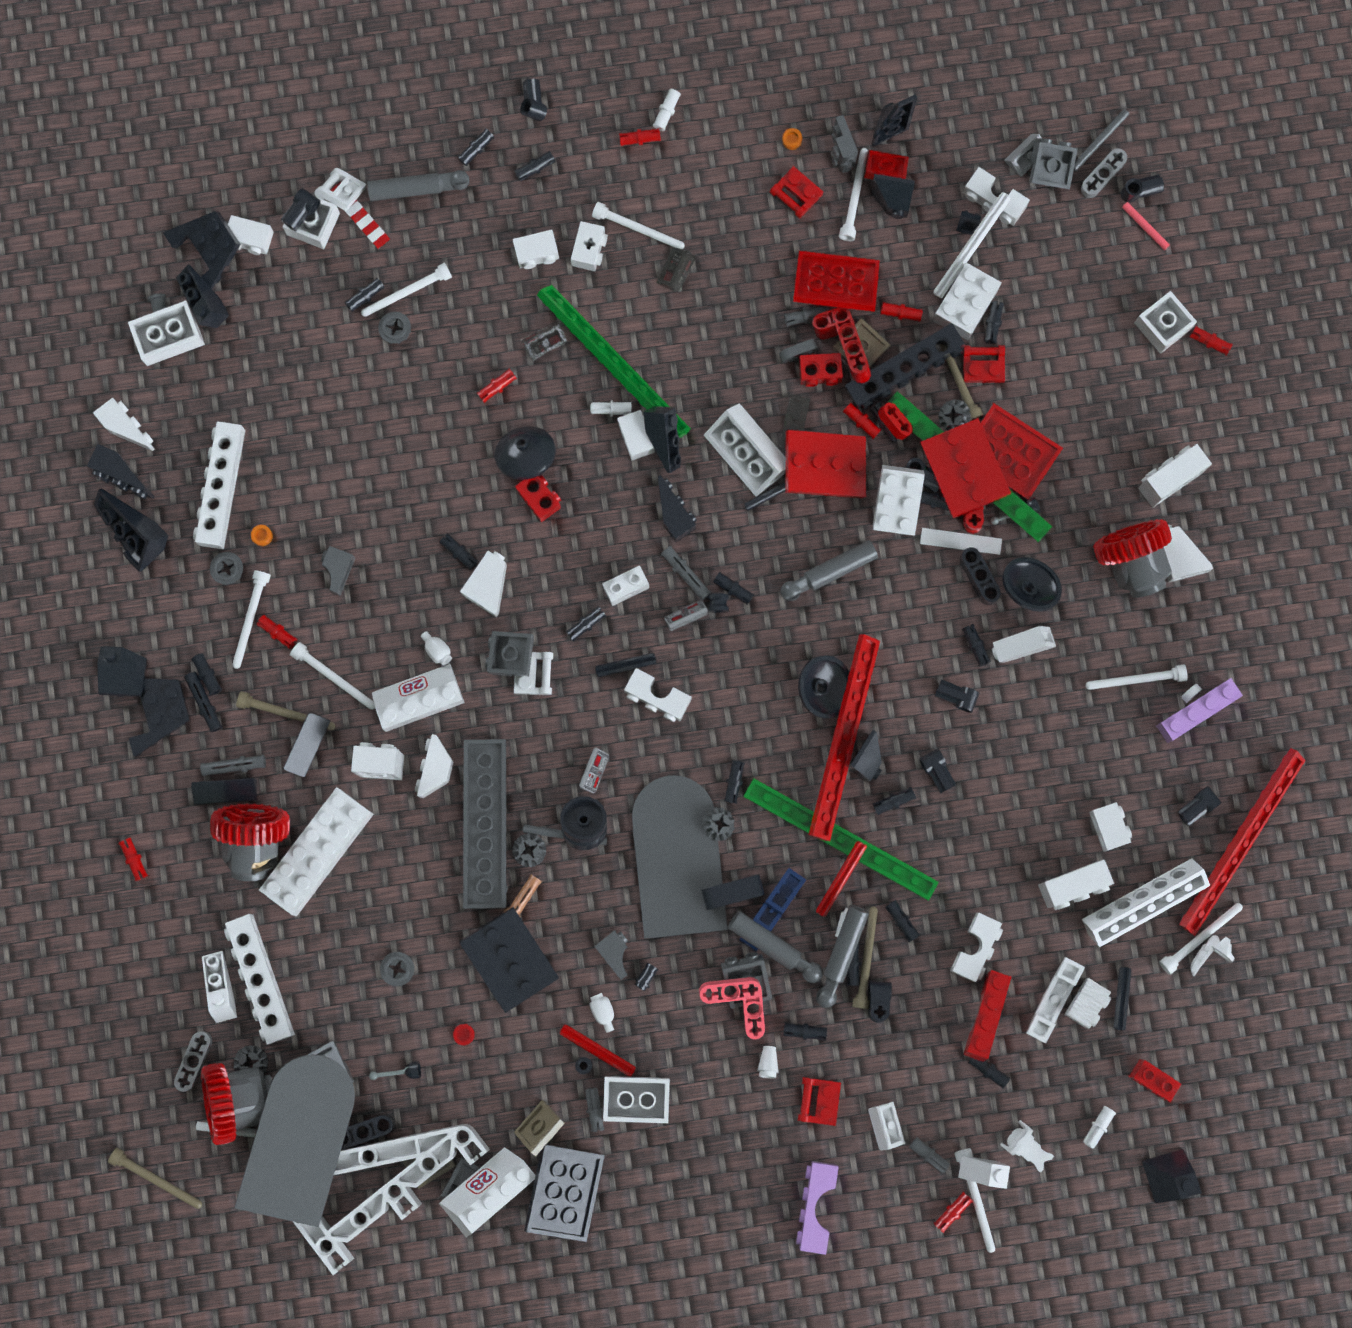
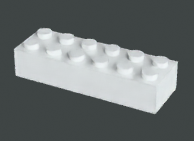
(316, 852)

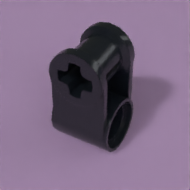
(879, 996)

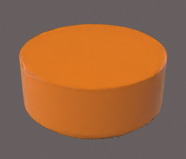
(792, 139)
(261, 535)

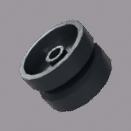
(583, 823)

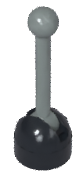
(1031, 503)
(412, 1071)

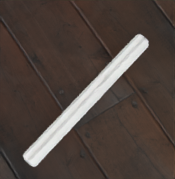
(972, 245)

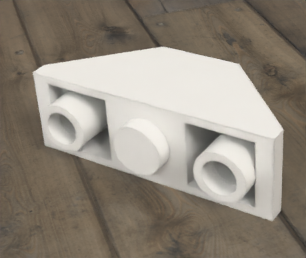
(435, 768)

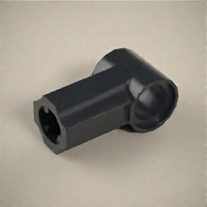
(532, 103)
(1143, 188)
(303, 205)
(929, 478)
(962, 697)
(935, 766)
(1203, 803)

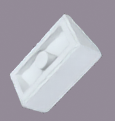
(886, 1126)

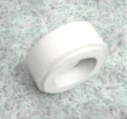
(1191, 693)

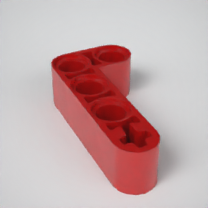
(849, 345)

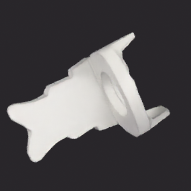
(1222, 948)
(1023, 1144)

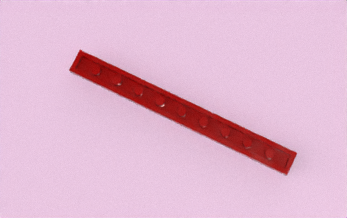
(844, 738)
(1243, 841)

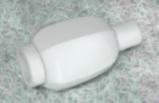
(436, 649)
(602, 1011)

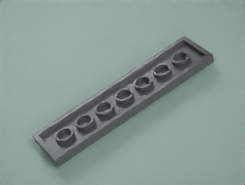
(484, 824)

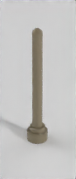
(976, 412)
(246, 701)
(861, 999)
(119, 1159)

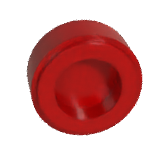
(463, 1034)

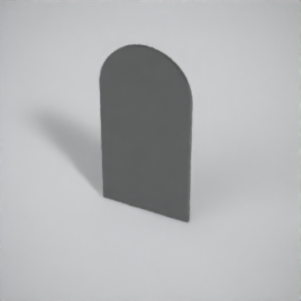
(675, 858)
(298, 1141)

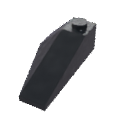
(894, 119)
(136, 532)

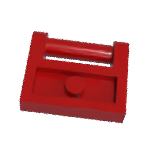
(801, 188)
(984, 370)
(826, 1102)

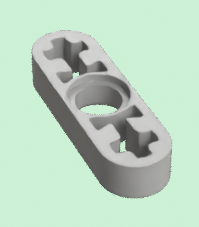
(1105, 164)
(184, 1064)

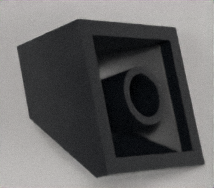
(893, 194)
(120, 672)
(868, 759)
(1171, 1177)

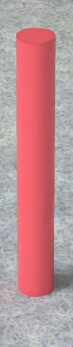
(1145, 226)

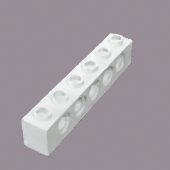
(221, 433)
(1145, 902)
(269, 986)

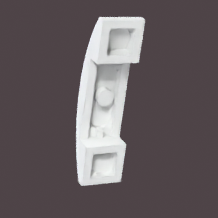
(1054, 999)

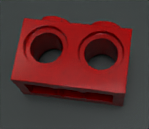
(819, 363)
(534, 499)
(1155, 1080)

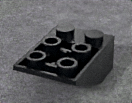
(110, 466)

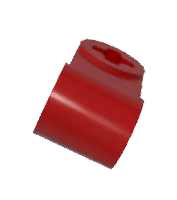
(978, 517)

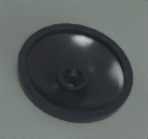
(525, 460)
(1032, 584)
(831, 677)

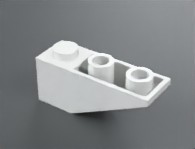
(118, 423)
(218, 987)

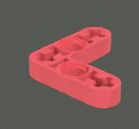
(747, 999)

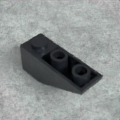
(202, 299)
(662, 433)
(675, 517)

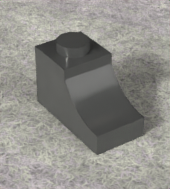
(339, 566)
(612, 951)

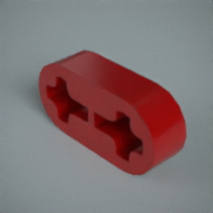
(895, 421)

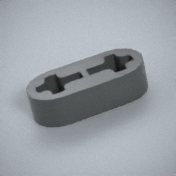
(793, 353)

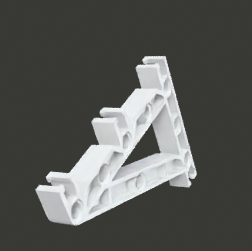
(436, 1144)

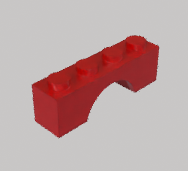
(988, 1016)

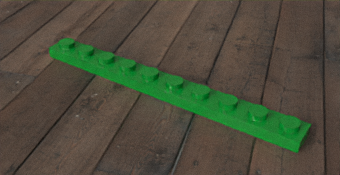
(605, 352)
(1011, 504)
(842, 840)

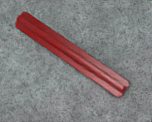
(841, 878)
(597, 1050)

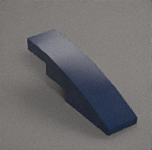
(777, 902)

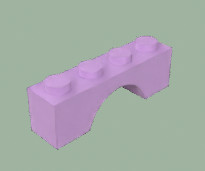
(1199, 710)
(821, 1179)

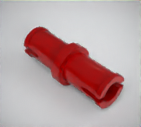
(640, 137)
(901, 311)
(1211, 340)
(496, 385)
(862, 420)
(277, 631)
(133, 859)
(953, 1212)

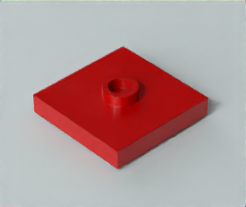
(886, 164)

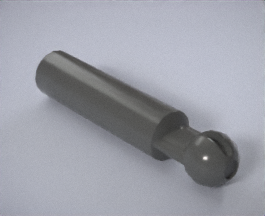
(417, 185)
(830, 570)
(774, 947)
(842, 954)

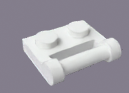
(345, 193)
(527, 685)

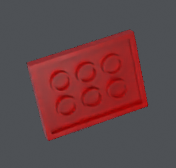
(836, 281)
(1019, 450)
(825, 464)
(965, 468)

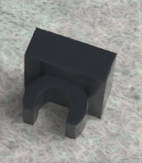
(968, 222)

